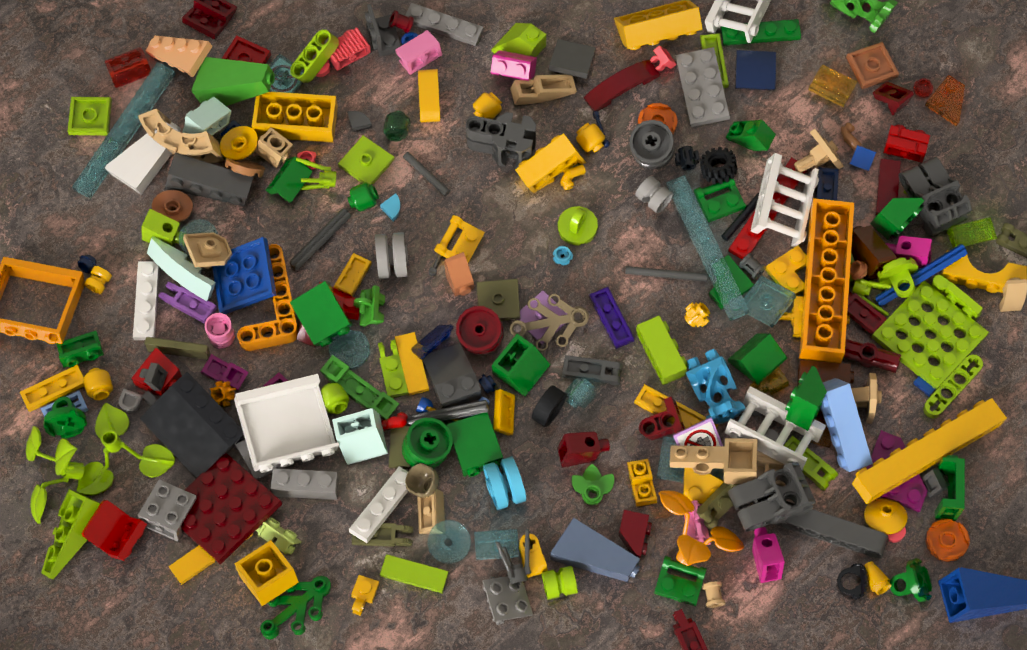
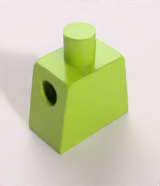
(161, 228)

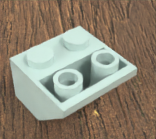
(208, 117)
(360, 436)

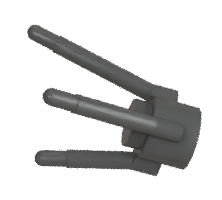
(516, 572)

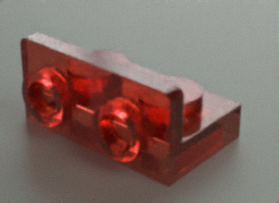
(128, 67)

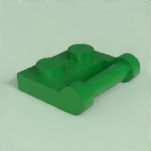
(721, 205)
(677, 587)

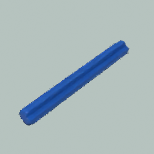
(924, 273)

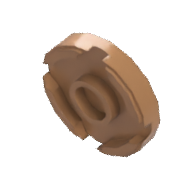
(245, 167)

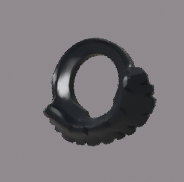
(859, 591)

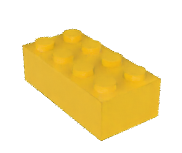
(296, 116)

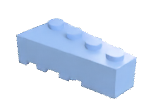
(845, 426)

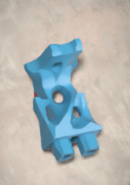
(710, 376)

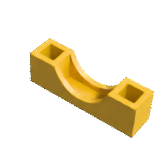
(965, 274)

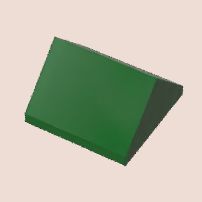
(758, 357)

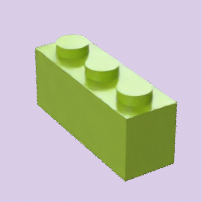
(661, 350)

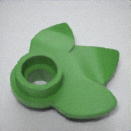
(592, 482)

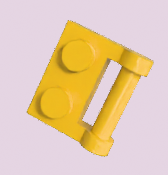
(466, 242)

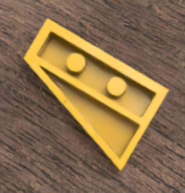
(549, 162)

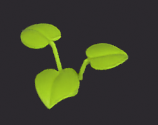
(108, 427)
(63, 467)

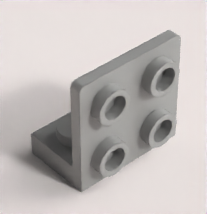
(167, 509)

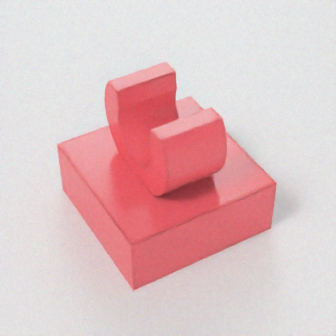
(664, 57)

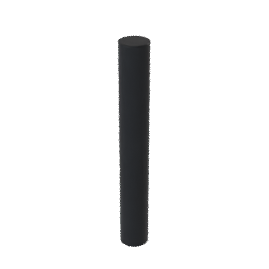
(740, 219)

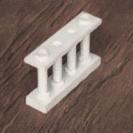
(715, 17)
(766, 202)
(774, 411)

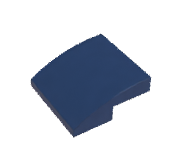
(755, 70)

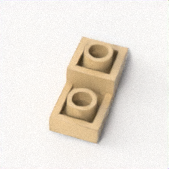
(1013, 295)

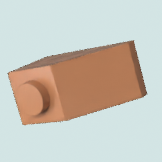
(459, 274)

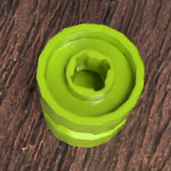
(559, 582)

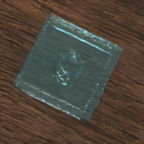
(768, 301)

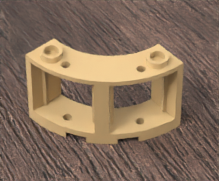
(183, 143)

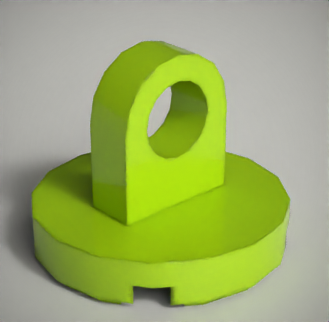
(577, 225)
(899, 272)

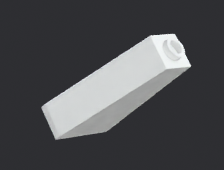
(140, 162)

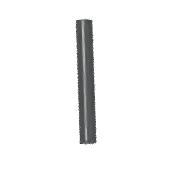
(426, 174)

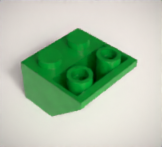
(896, 216)
(520, 365)
(806, 399)

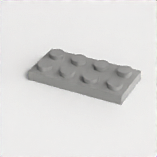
(702, 87)

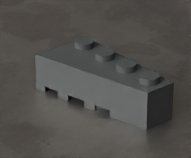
(207, 180)

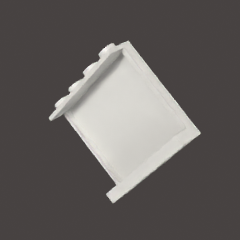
(285, 423)

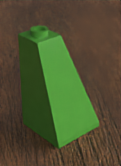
(231, 80)

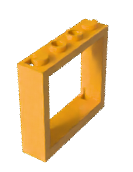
(47, 274)

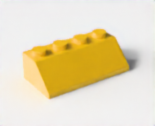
(658, 24)

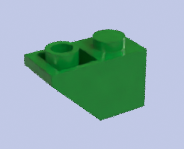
(751, 134)

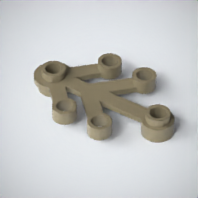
(552, 321)

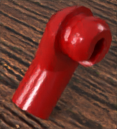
(395, 422)

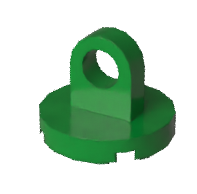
(64, 420)
(916, 580)

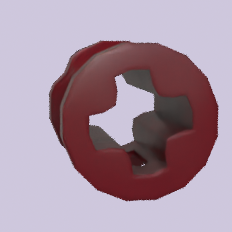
(401, 21)

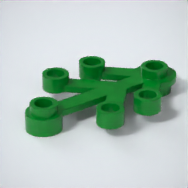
(299, 605)

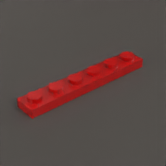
(746, 240)

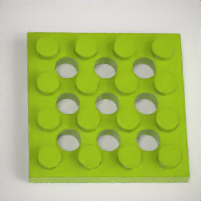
(928, 321)

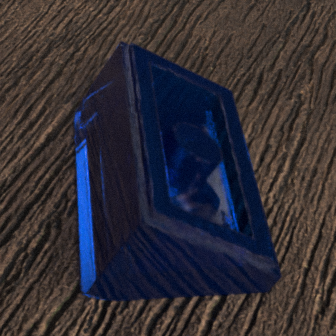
(432, 340)

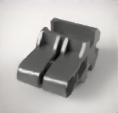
(502, 137)
(937, 188)
(764, 500)

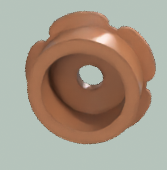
(858, 270)

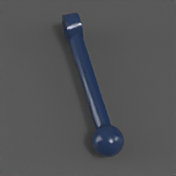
(606, 143)

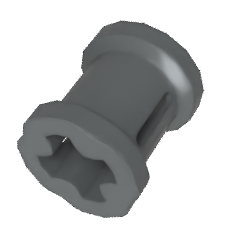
(752, 266)

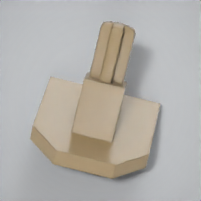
(819, 155)
(207, 249)
(868, 397)

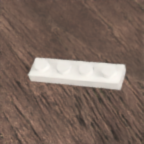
(146, 300)
(380, 506)

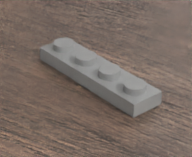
(445, 24)

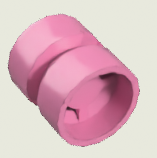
(219, 330)

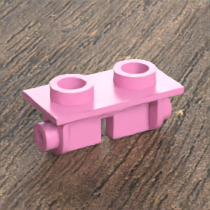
(696, 525)

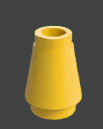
(877, 579)

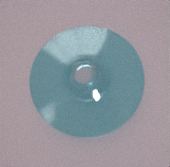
(457, 534)

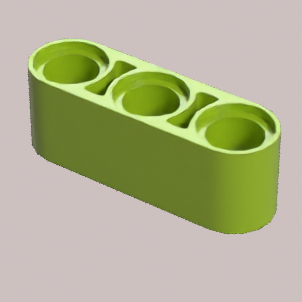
(323, 51)

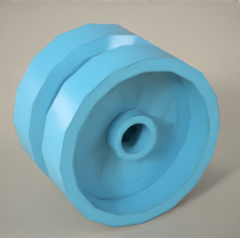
(506, 482)

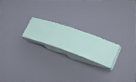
(177, 267)

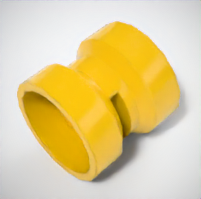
(97, 280)

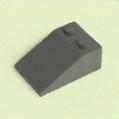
(452, 376)

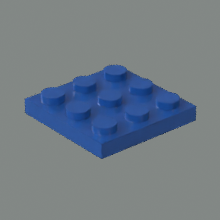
(245, 277)

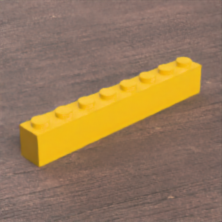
(929, 450)

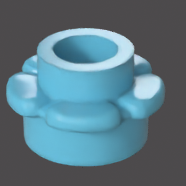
(562, 250)

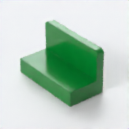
(288, 179)

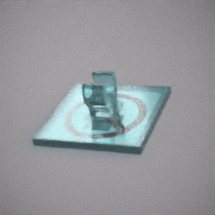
(284, 80)

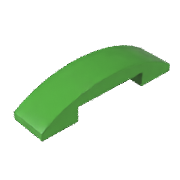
(359, 389)

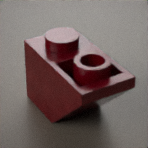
(633, 531)

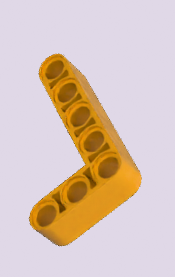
(281, 302)

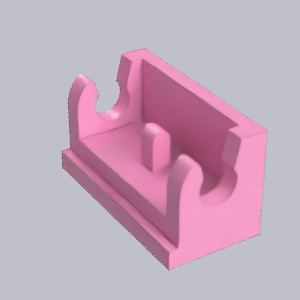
(419, 52)

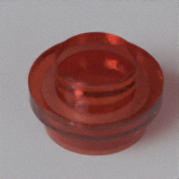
(923, 88)

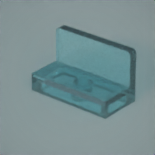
(486, 543)

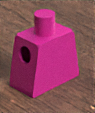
(913, 247)
(767, 556)

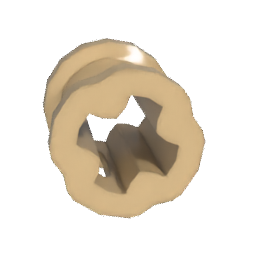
(713, 594)

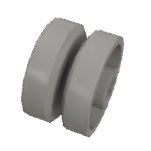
(391, 255)

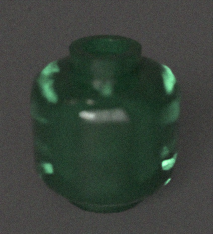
(396, 126)

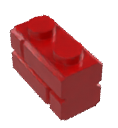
(906, 143)

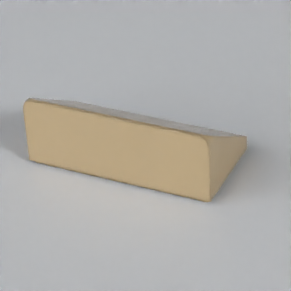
(430, 511)

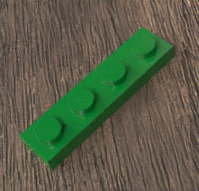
(768, 32)

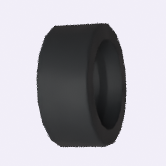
(549, 406)

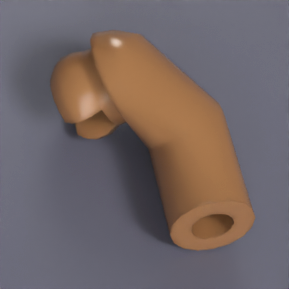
(848, 137)

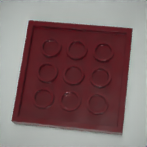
(227, 508)

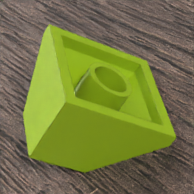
(522, 39)

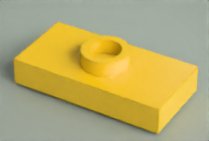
(352, 274)
(504, 412)

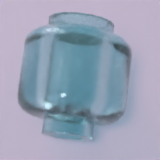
(580, 393)

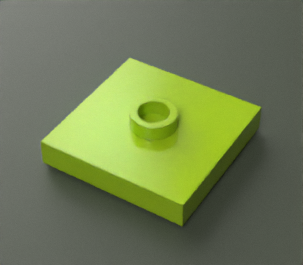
(89, 116)
(366, 161)

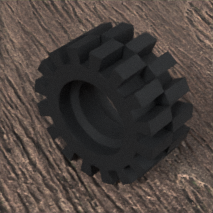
(718, 173)

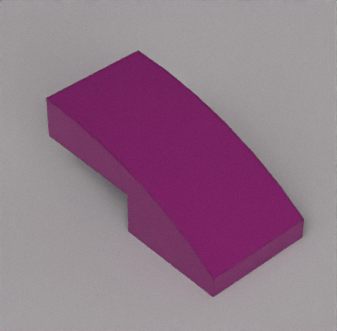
(222, 371)

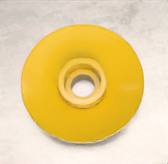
(239, 143)
(879, 520)

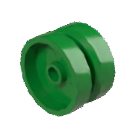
(427, 443)

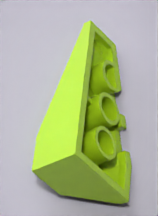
(68, 537)

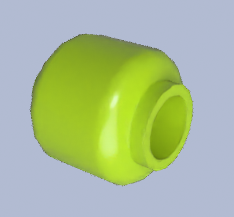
(334, 398)

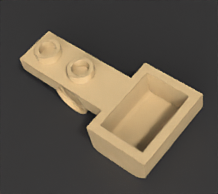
(736, 458)

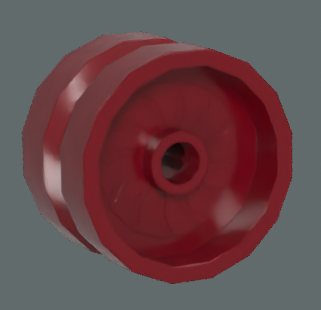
(468, 327)

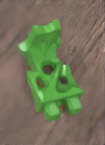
(876, 16)

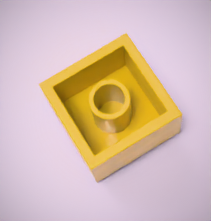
(266, 572)

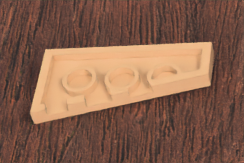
(179, 52)

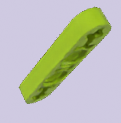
(953, 386)

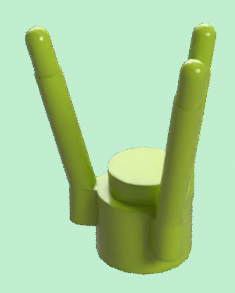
(326, 178)
(864, 287)

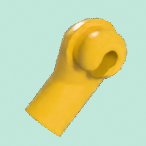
(569, 175)

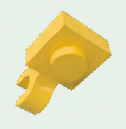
(363, 591)

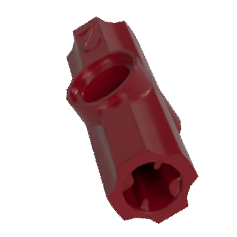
(881, 358)

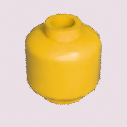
(487, 106)
(590, 138)
(98, 384)

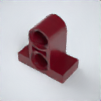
(660, 419)

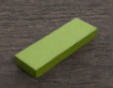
(714, 40)
(414, 573)

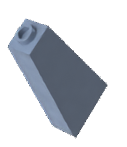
(593, 552)

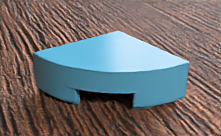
(391, 207)

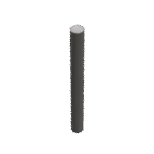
(666, 273)

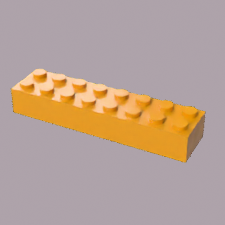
(827, 281)

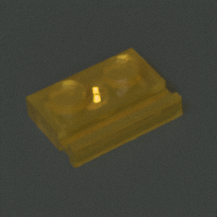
(832, 85)

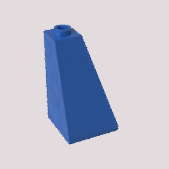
(981, 594)

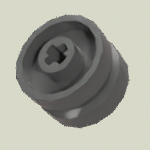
(652, 133)

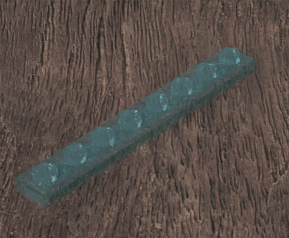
(123, 129)
(707, 248)

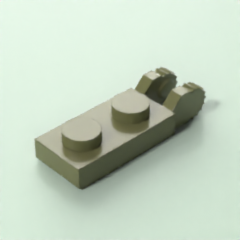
(387, 536)

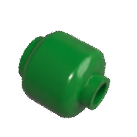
(363, 196)

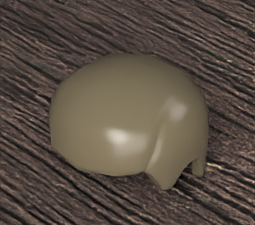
(422, 480)

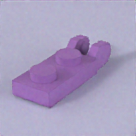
(188, 302)

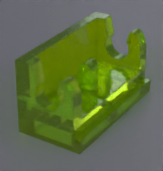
(972, 232)

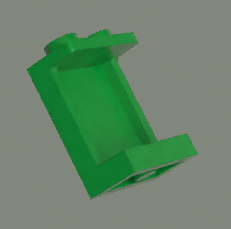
(321, 314)
(475, 443)
(955, 471)

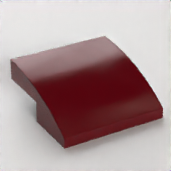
(209, 16)

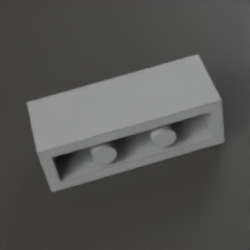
(305, 484)

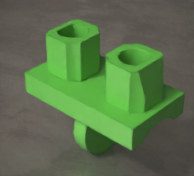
(369, 305)

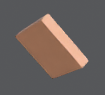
(872, 65)

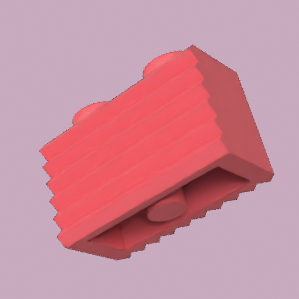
(350, 49)

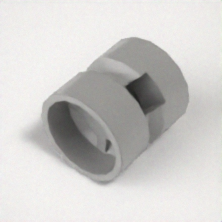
(656, 196)

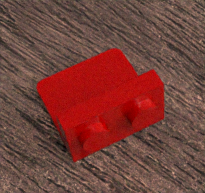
(113, 530)

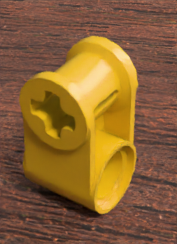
(536, 561)

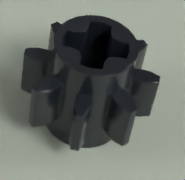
(687, 158)

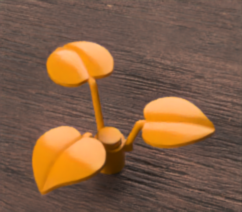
(690, 549)

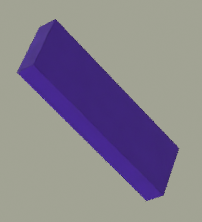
(611, 317)

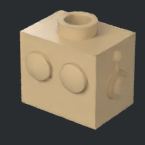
(273, 147)

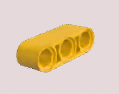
(429, 95)

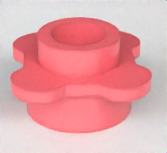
(307, 155)

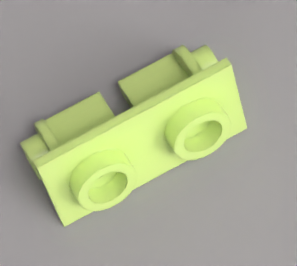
(285, 538)

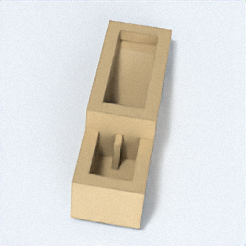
(542, 89)

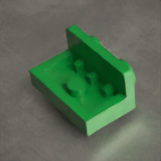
(80, 349)

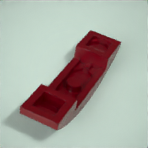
(620, 83)

